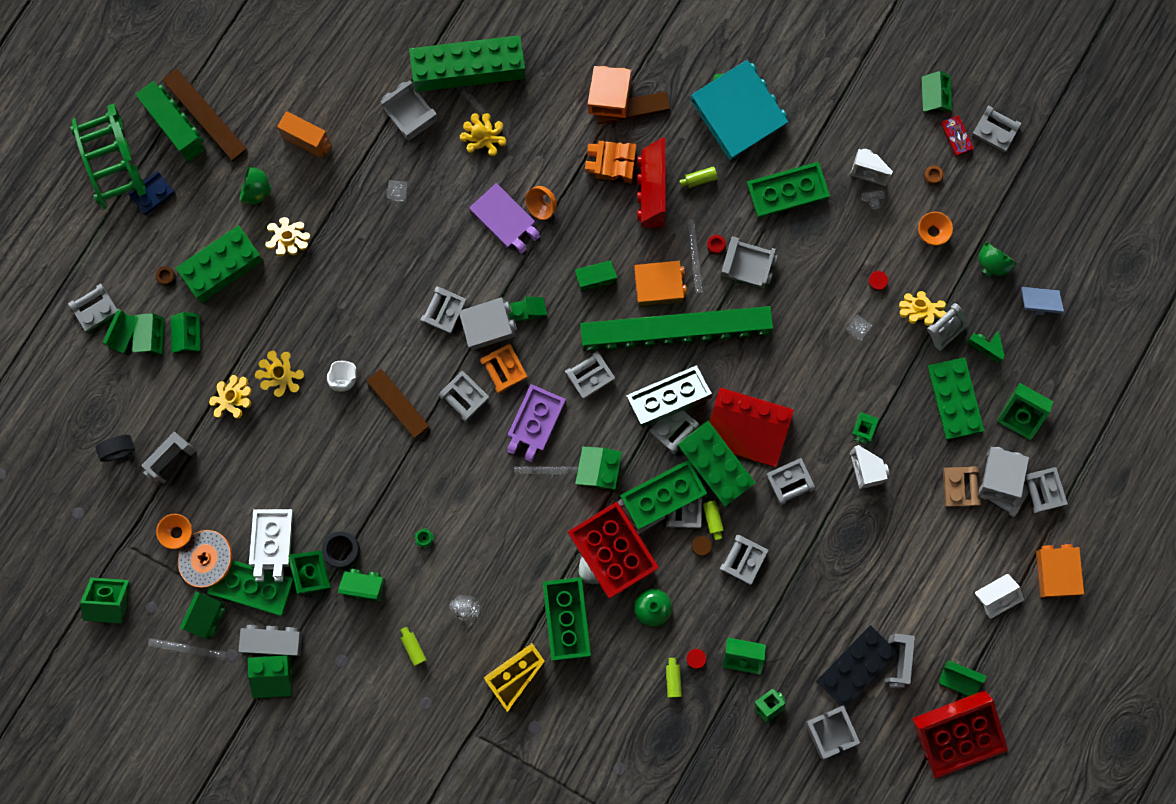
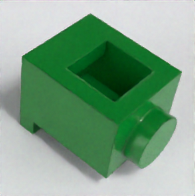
(868, 422)
(770, 698)

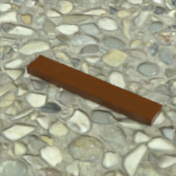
(204, 114)

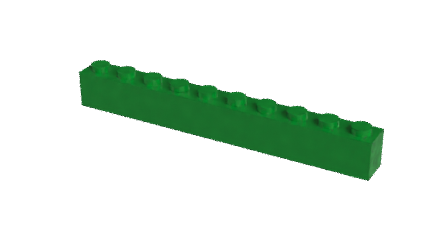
(676, 328)

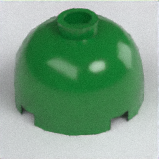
(255, 186)
(994, 261)
(653, 607)

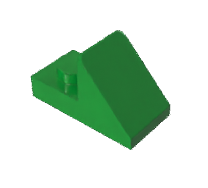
(528, 309)
(991, 349)

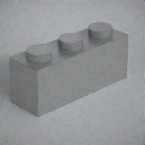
(270, 641)

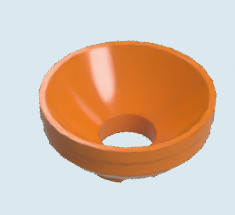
(537, 205)
(937, 220)
(165, 528)

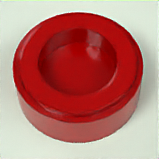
(716, 244)
(878, 280)
(696, 658)

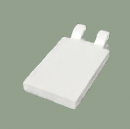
(270, 542)

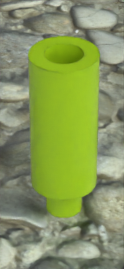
(699, 177)
(713, 519)
(412, 647)
(673, 679)

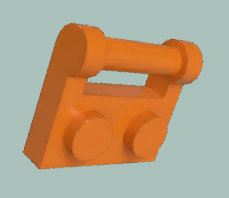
(509, 364)

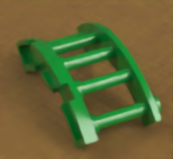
(121, 144)

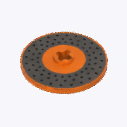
(210, 572)

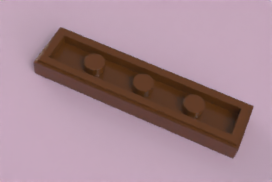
(640, 106)
(397, 403)

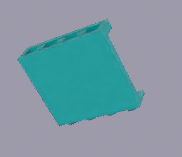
(738, 109)

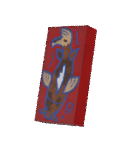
(957, 136)

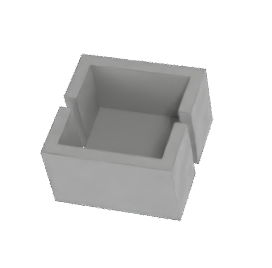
(832, 732)

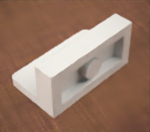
(1000, 595)

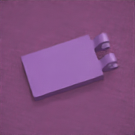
(504, 218)
(535, 421)

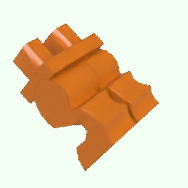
(608, 161)

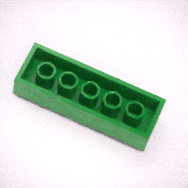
(467, 63)

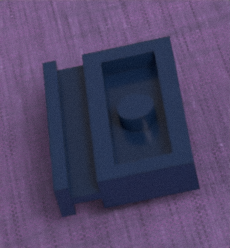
(156, 193)

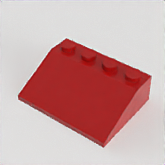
(652, 185)
(751, 426)
(613, 550)
(960, 734)

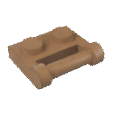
(955, 487)

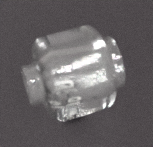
(465, 608)

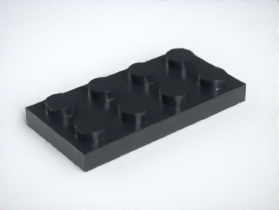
(857, 666)

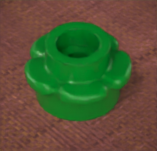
(424, 533)

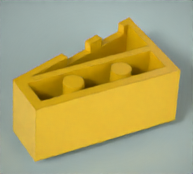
(514, 675)

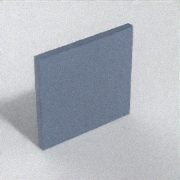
(1042, 300)

